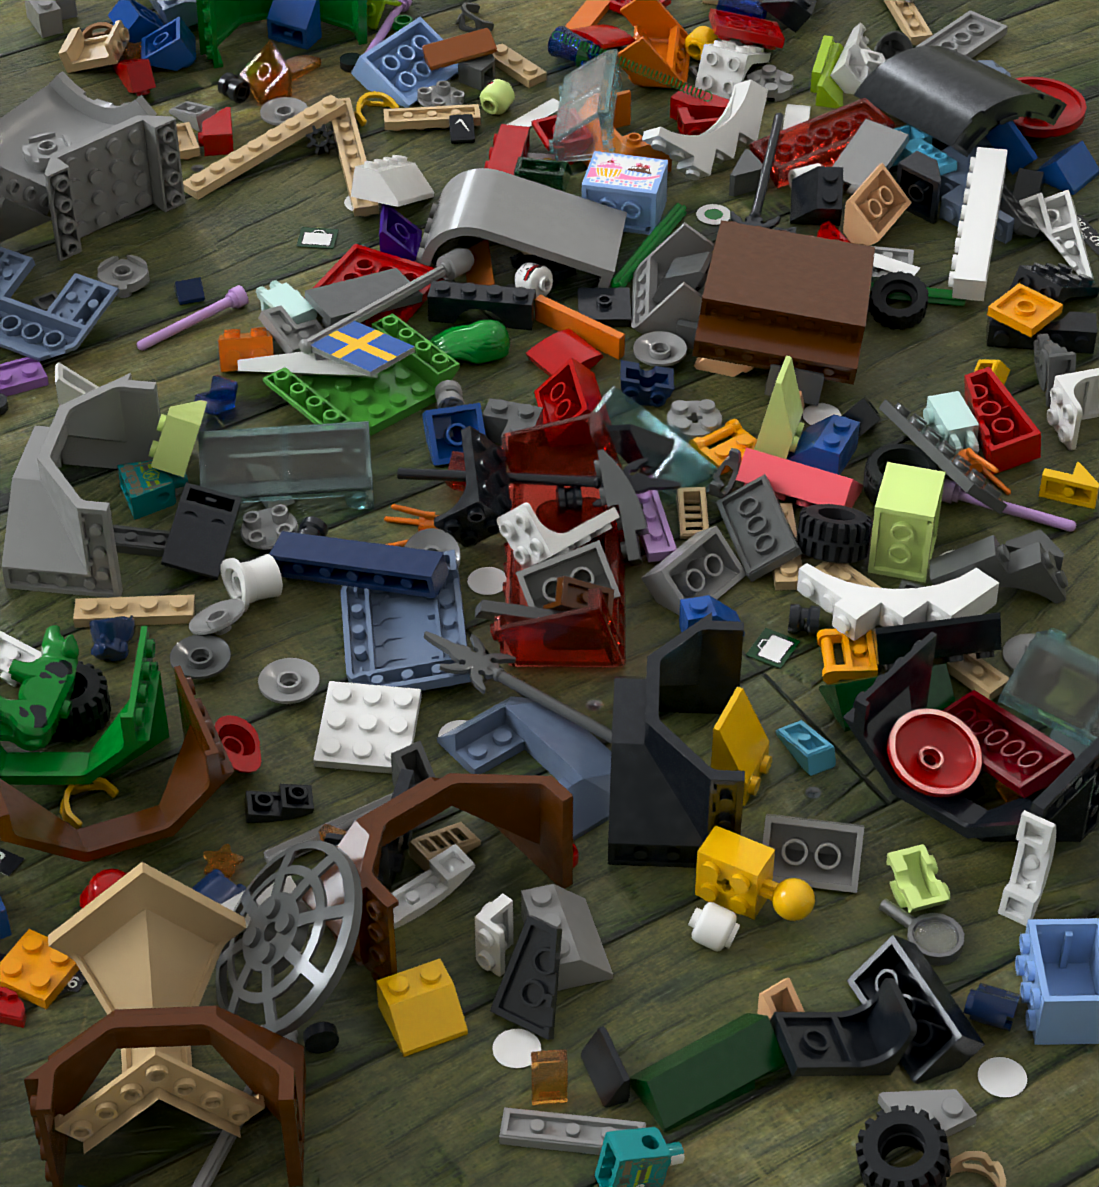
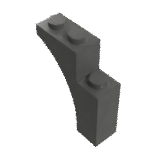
(1024, 569)

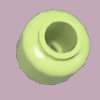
(497, 97)

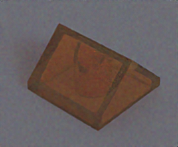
(268, 75)

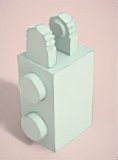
(290, 299)
(952, 420)

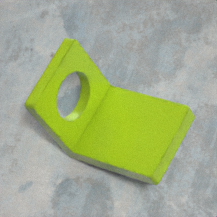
(375, 10)

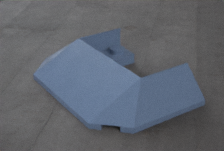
(61, 327)
(556, 743)

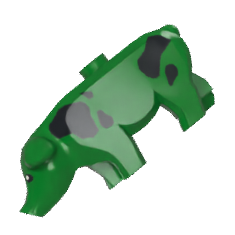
(43, 692)

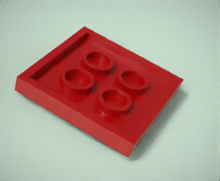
(746, 29)

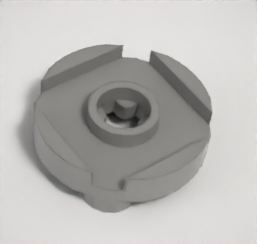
(776, 81)
(41, 147)
(124, 274)
(684, 412)

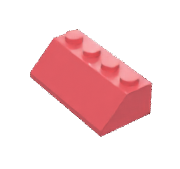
(799, 481)

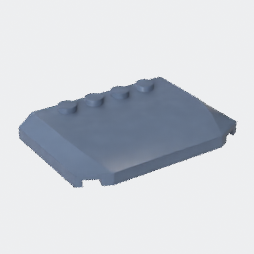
(387, 634)

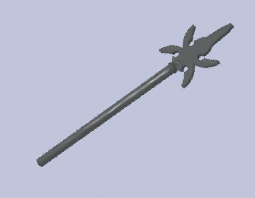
(482, 664)

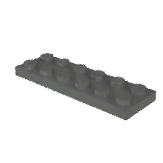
(943, 455)

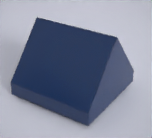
(189, 291)

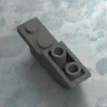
(621, 495)

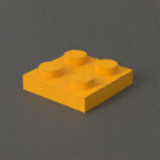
(1025, 310)
(36, 970)

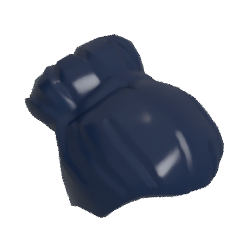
(112, 637)

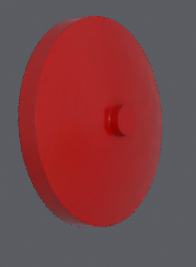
(1069, 120)

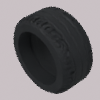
(894, 453)

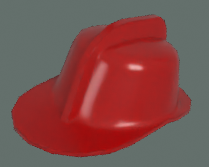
(240, 743)

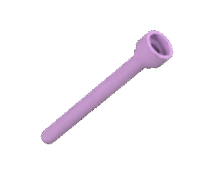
(386, 26)
(234, 298)
(954, 492)

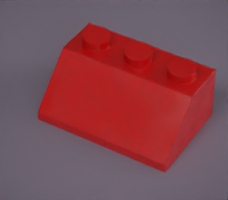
(568, 393)

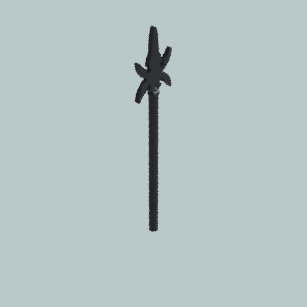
(755, 216)
(639, 482)

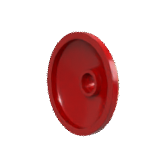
(943, 743)

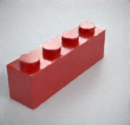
(508, 145)

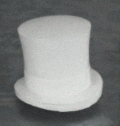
(252, 579)

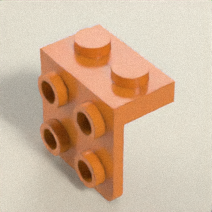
(239, 346)

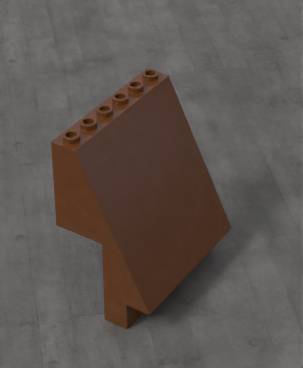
(783, 297)

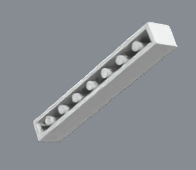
(979, 224)

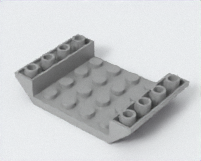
(113, 178)

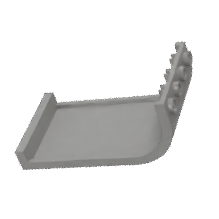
(528, 219)

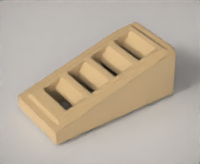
(691, 495)
(421, 846)

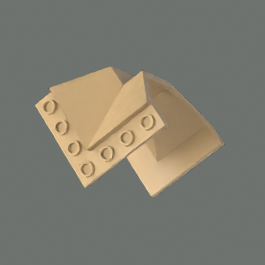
(151, 948)

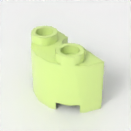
(916, 880)

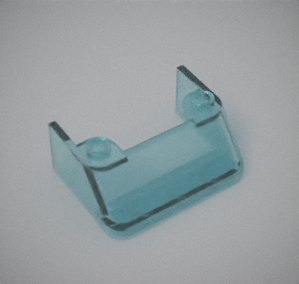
(683, 462)

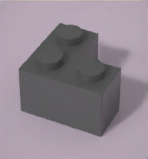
(508, 416)

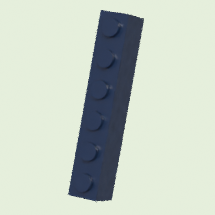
(360, 564)

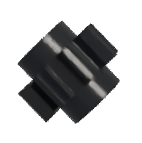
(317, 134)

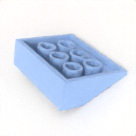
(399, 64)

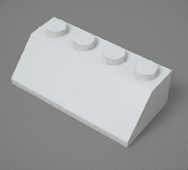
(390, 182)

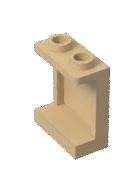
(93, 52)

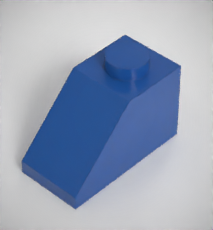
(696, 608)

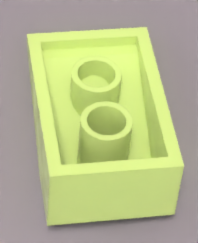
(782, 423)
(177, 437)

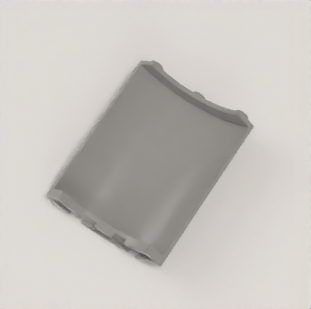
(63, 110)

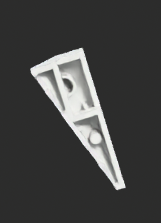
(850, 68)
(1060, 224)
(298, 364)

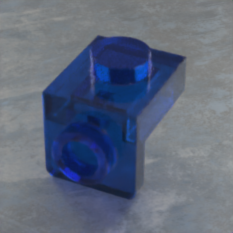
(221, 395)

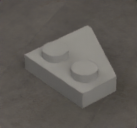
(944, 1105)

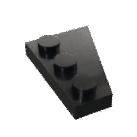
(531, 979)

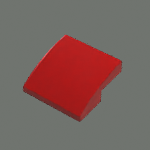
(605, 35)
(559, 348)

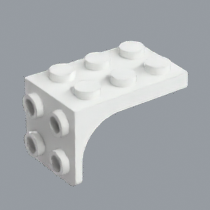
(726, 65)
(1072, 400)
(536, 543)

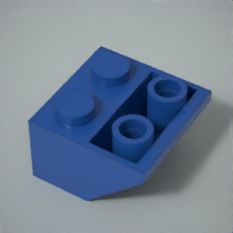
(295, 22)

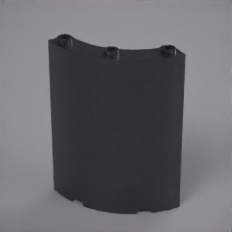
(953, 95)

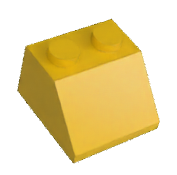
(421, 1007)

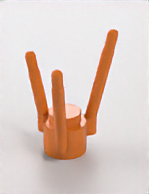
(980, 465)
(425, 520)

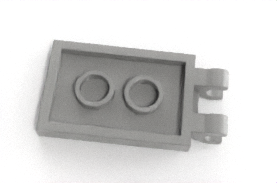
(868, 149)

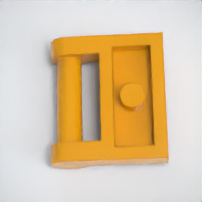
(717, 454)
(858, 656)

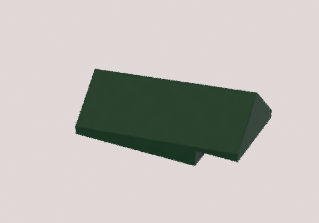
(842, 694)
(709, 1071)

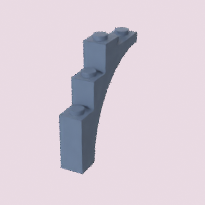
(953, 189)

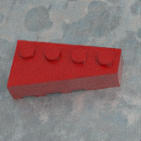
(1004, 428)

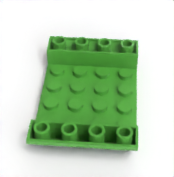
(381, 400)

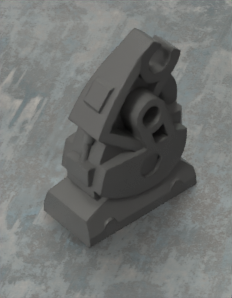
(1051, 361)

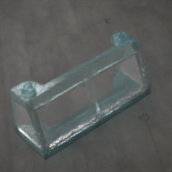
(587, 109)

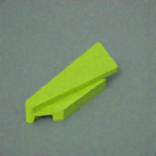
(827, 90)

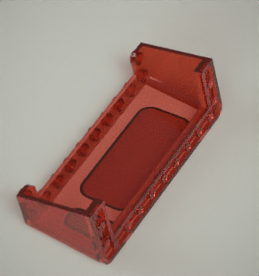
(584, 635)

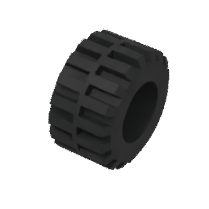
(834, 533)
(89, 707)
(897, 1130)

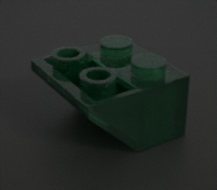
(545, 172)

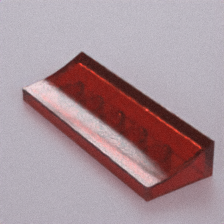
(818, 139)

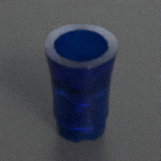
(743, 7)
(562, 50)

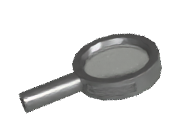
(934, 934)

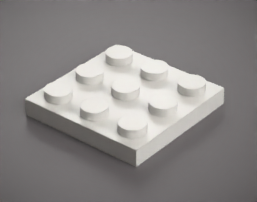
(365, 726)

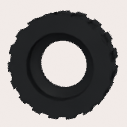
(901, 283)

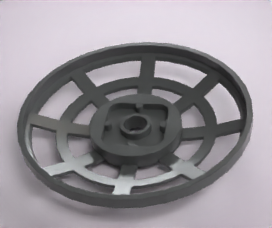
(289, 917)

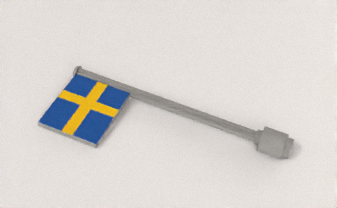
(369, 349)

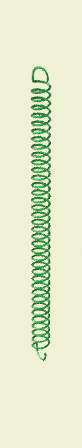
(636, 65)

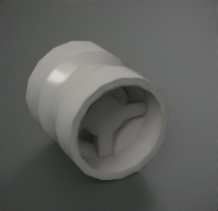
(448, 394)

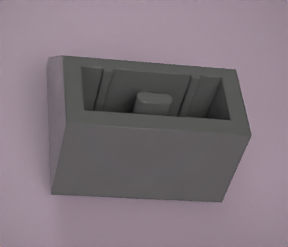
(687, 269)

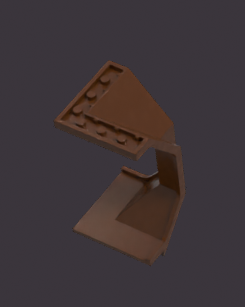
(194, 779)
(526, 808)
(259, 1056)

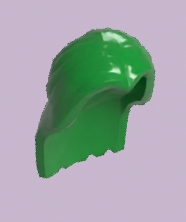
(474, 342)

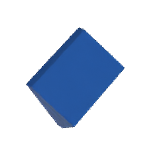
(1010, 138)
(1070, 168)

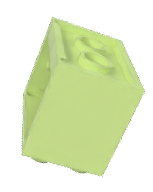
(906, 522)

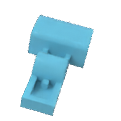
(922, 142)

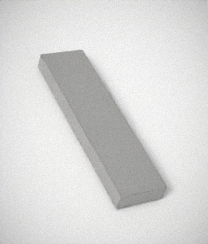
(558, 1130)

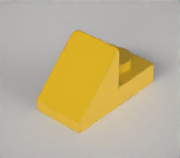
(1073, 488)

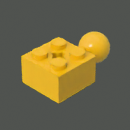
(740, 878)

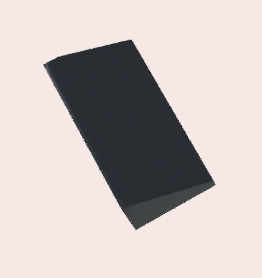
(606, 1069)

